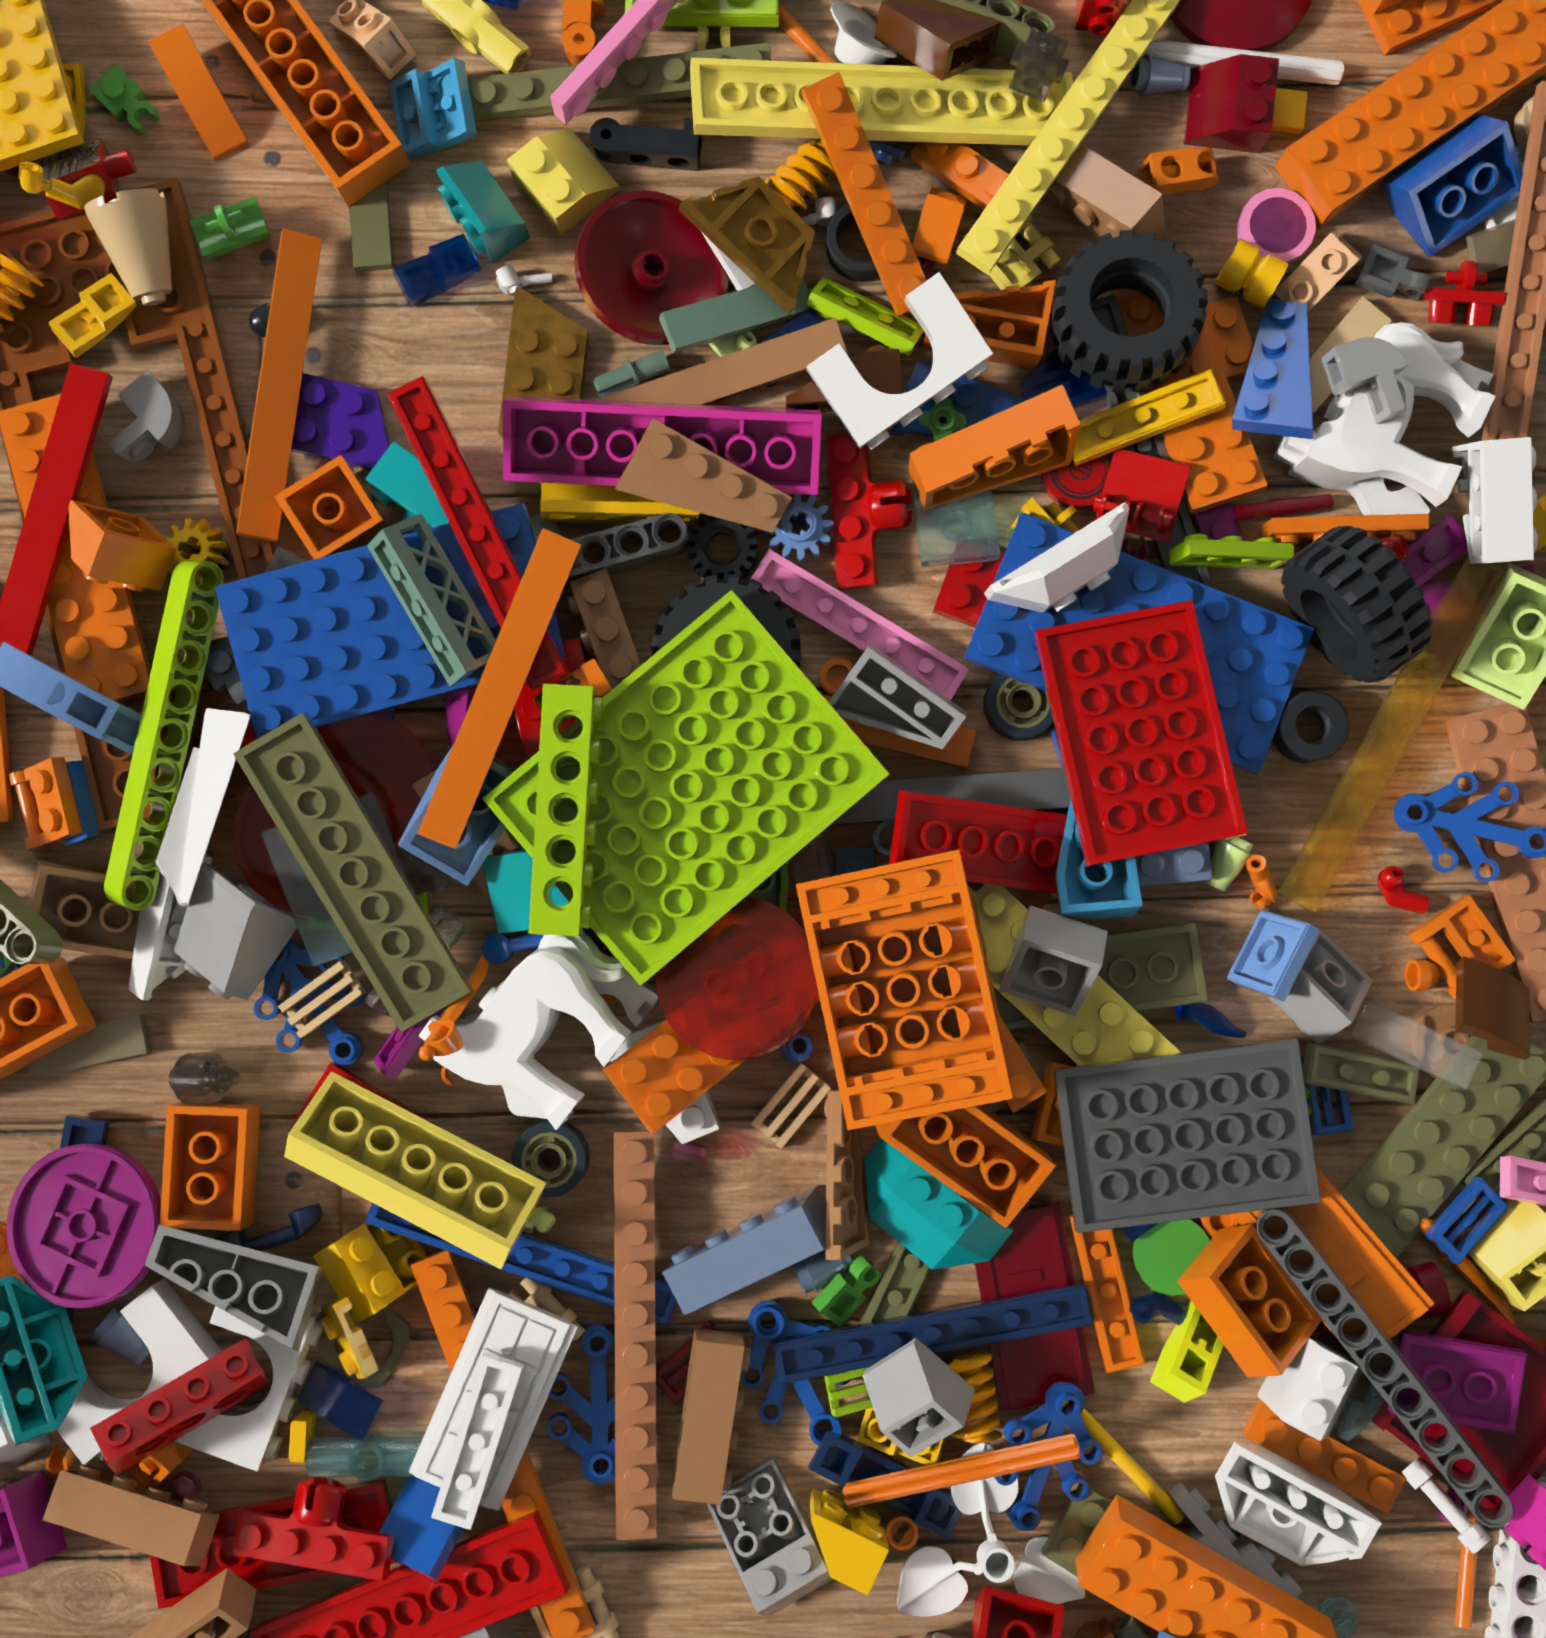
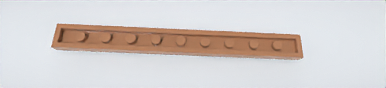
(1525, 298)
(634, 1335)

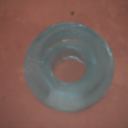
(1348, 1622)

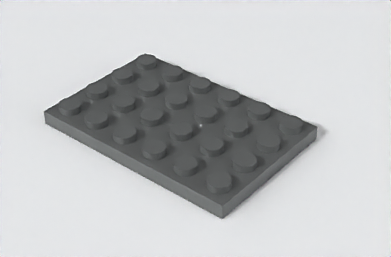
(1186, 1135)

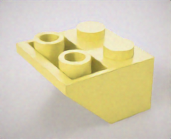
(1515, 1254)

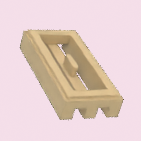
(296, 1017)
(769, 1131)

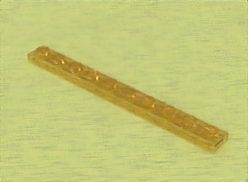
(1389, 735)

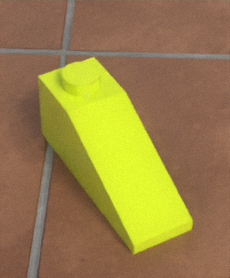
(1188, 1358)

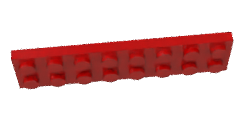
(479, 1585)

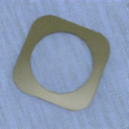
(401, 1336)

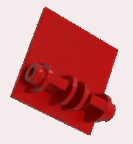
(1149, 488)

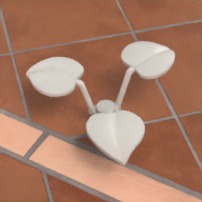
(932, 1582)

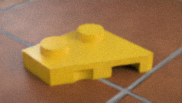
(356, 1353)

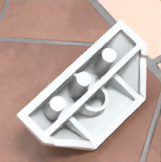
(1066, 567)
(1291, 1508)

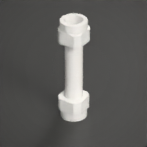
(1471, 1534)

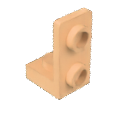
(375, 34)
(1319, 271)

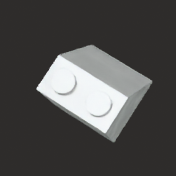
(1312, 1388)

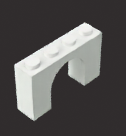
(956, 353)
(175, 1344)
(250, 1432)

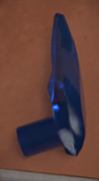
(1209, 1018)

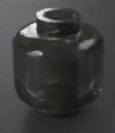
(201, 1077)

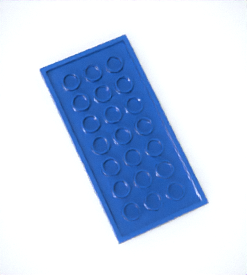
(338, 639)
(1246, 647)

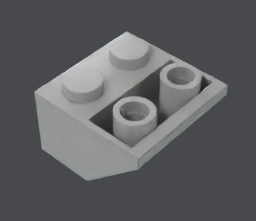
(917, 1397)

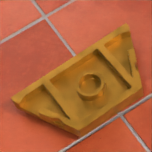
(757, 235)
(543, 353)

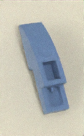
(68, 698)

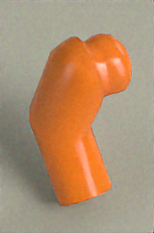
(1262, 882)

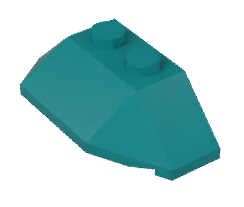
(926, 1213)
(37, 1362)

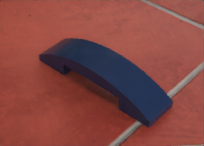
(850, 1460)

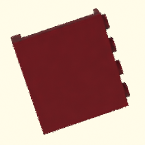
(1507, 1454)

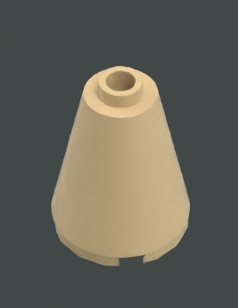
(136, 240)

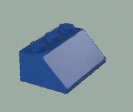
(1456, 183)

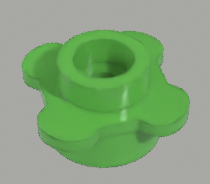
(954, 420)

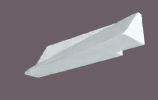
(200, 800)
(156, 939)

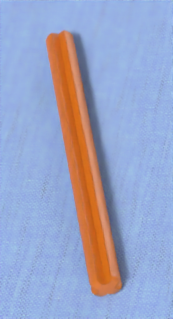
(961, 1470)

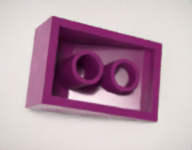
(23, 1533)

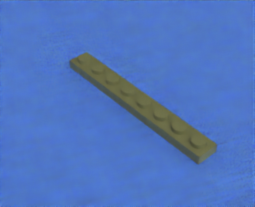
(634, 82)

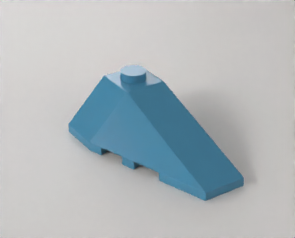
(1095, 890)

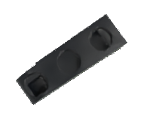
(647, 145)

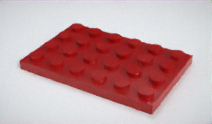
(1140, 733)

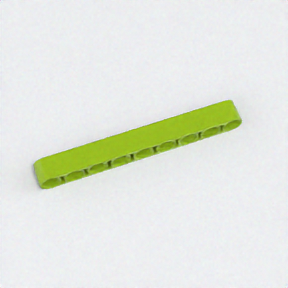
(157, 713)

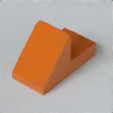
(938, 225)
(158, 1465)

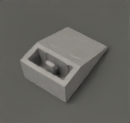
(770, 1539)

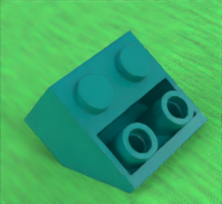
(481, 208)

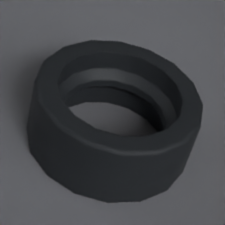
(843, 265)

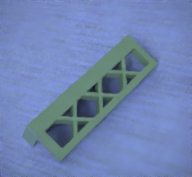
(422, 602)

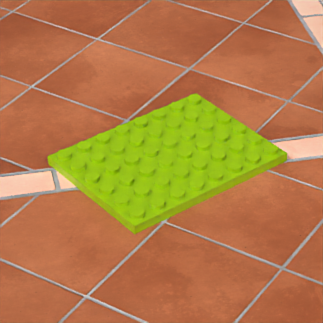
(705, 785)

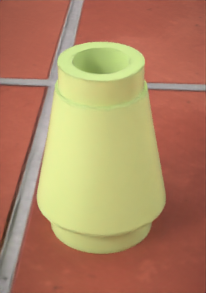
(1227, 861)

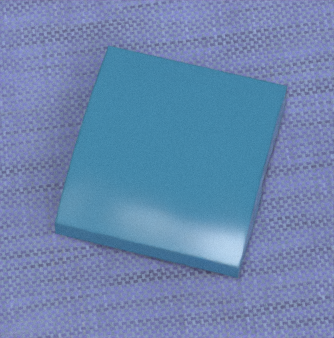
(433, 108)

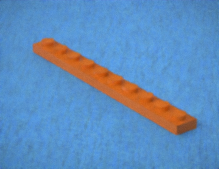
(452, 1320)

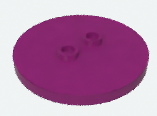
(83, 1225)

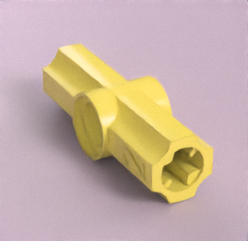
(481, 31)

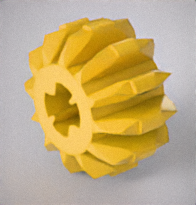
(196, 537)

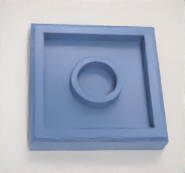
(1273, 954)

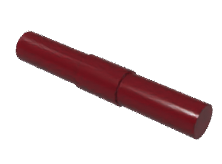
(1283, 507)

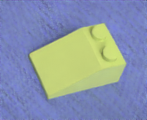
(1509, 640)

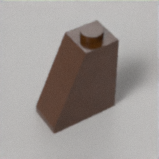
(936, 35)

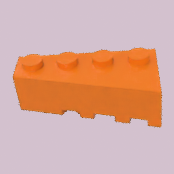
(997, 450)

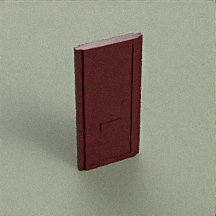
(1030, 1261)

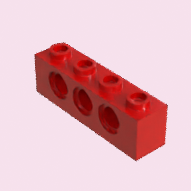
(179, 1406)

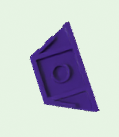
(339, 421)

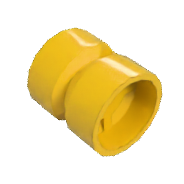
(1251, 273)

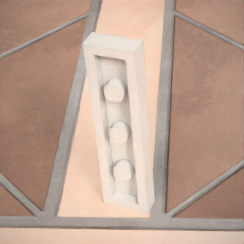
(477, 1441)

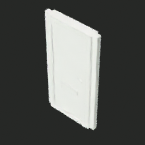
(515, 1332)

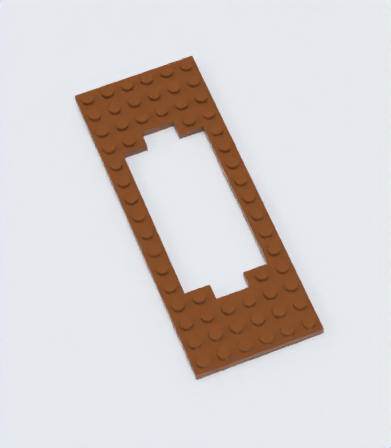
(68, 260)

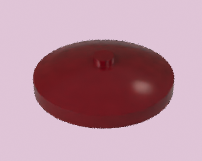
(1239, 23)
(644, 260)

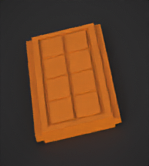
(1358, 1256)

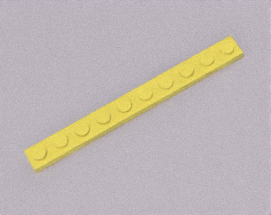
(1064, 132)

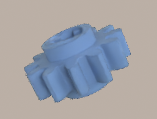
(806, 540)

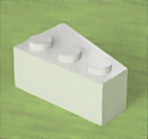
(1499, 499)

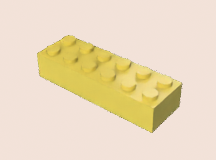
(414, 1169)

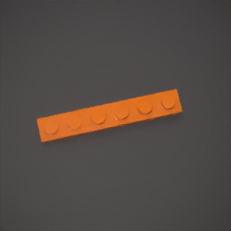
(864, 188)

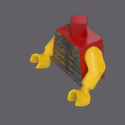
(77, 176)

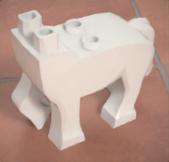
(1358, 453)
(523, 1012)

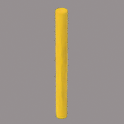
(1131, 1468)

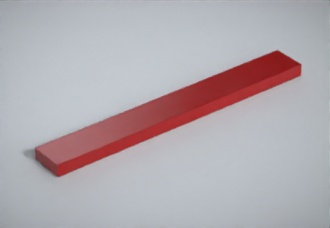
(48, 513)
(468, 513)

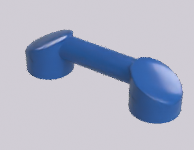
(501, 947)

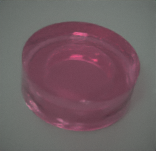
(690, 1152)

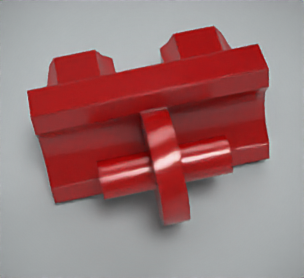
(1480, 303)

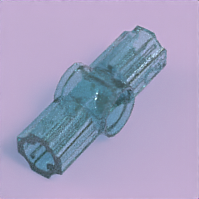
(345, 1456)

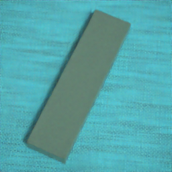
(726, 317)

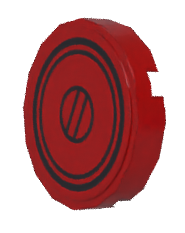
(1079, 483)

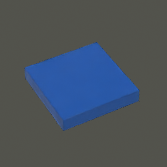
(419, 1539)

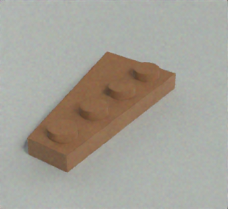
(691, 477)
(845, 1184)

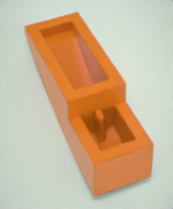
(198, 91)

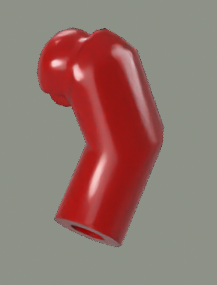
(1395, 893)

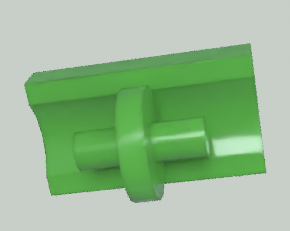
(230, 228)

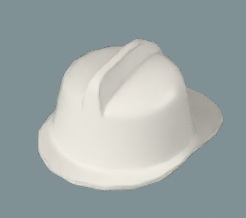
(856, 37)

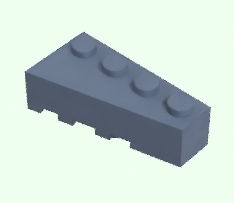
(748, 1252)

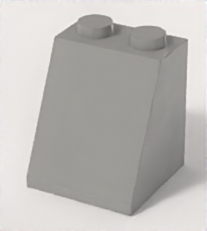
(231, 933)

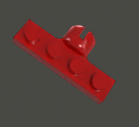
(860, 512)
(315, 1535)

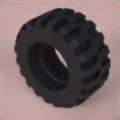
(1137, 265)
(699, 598)
(1359, 602)

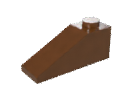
(877, 366)

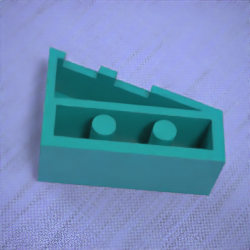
(402, 481)

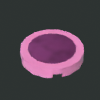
(1278, 224)

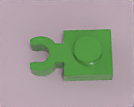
(123, 98)
(845, 1293)

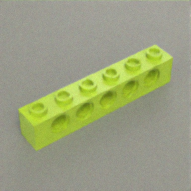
(558, 706)

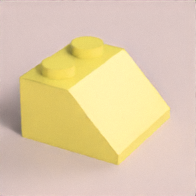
(561, 178)

